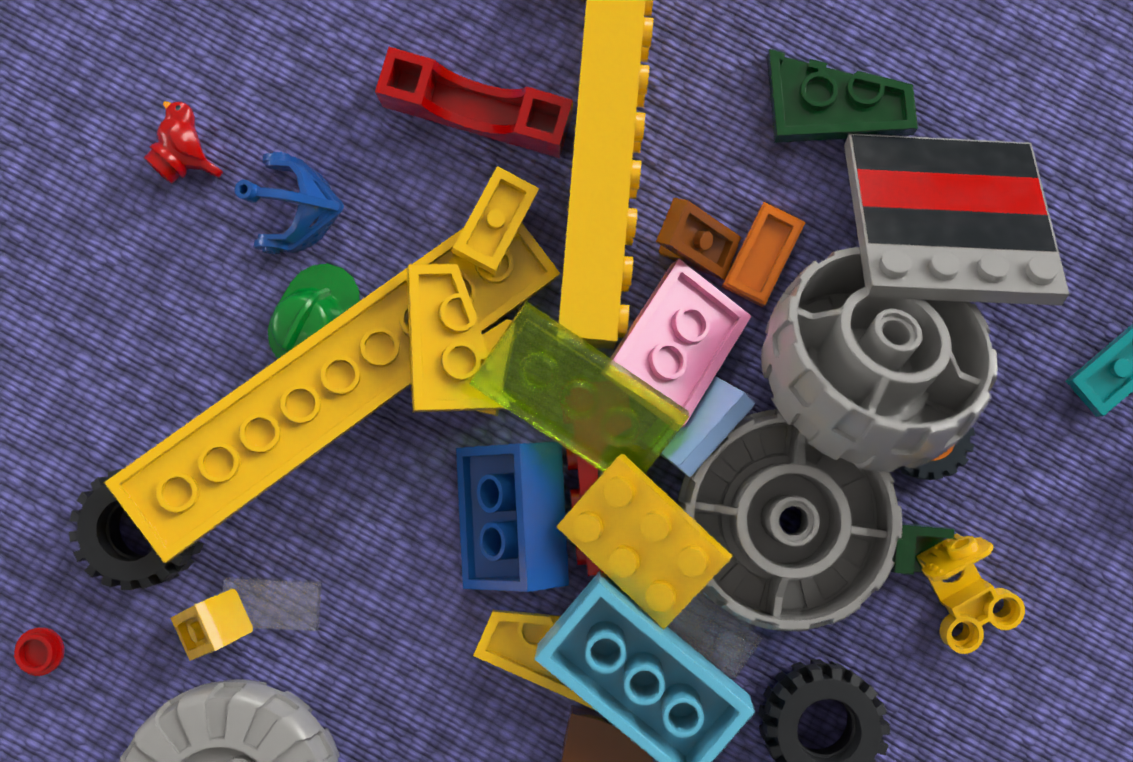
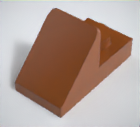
(697, 239)

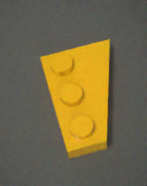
(444, 341)
(511, 644)

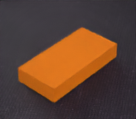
(763, 254)

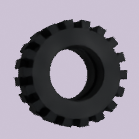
(107, 553)
(813, 683)

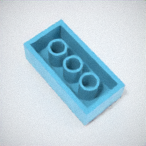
(643, 676)

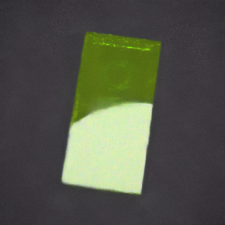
(577, 393)

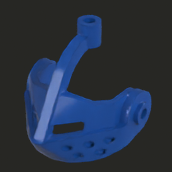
(313, 201)

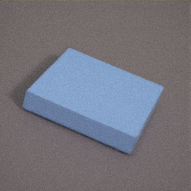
(708, 426)

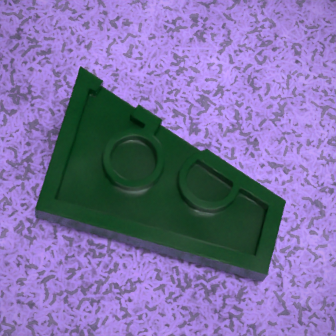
(829, 104)

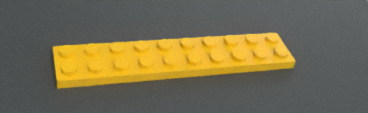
(303, 402)

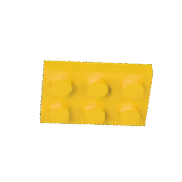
(643, 541)

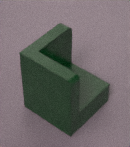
(915, 541)

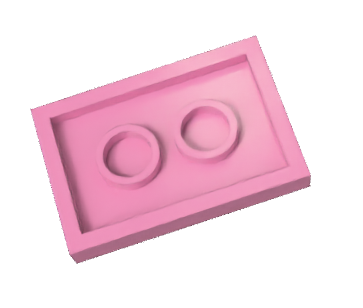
(682, 336)

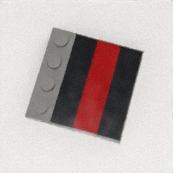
(953, 220)

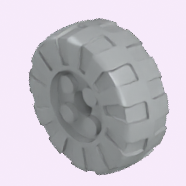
(875, 375)
(801, 576)
(232, 724)

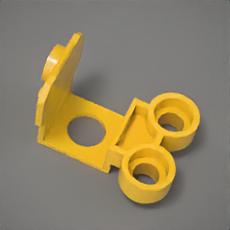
(969, 597)

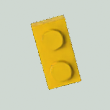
(495, 220)

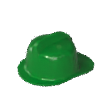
(309, 304)

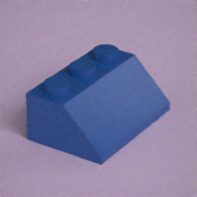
(510, 517)

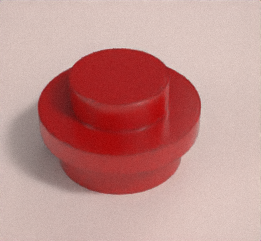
(39, 651)

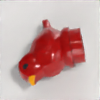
(178, 145)

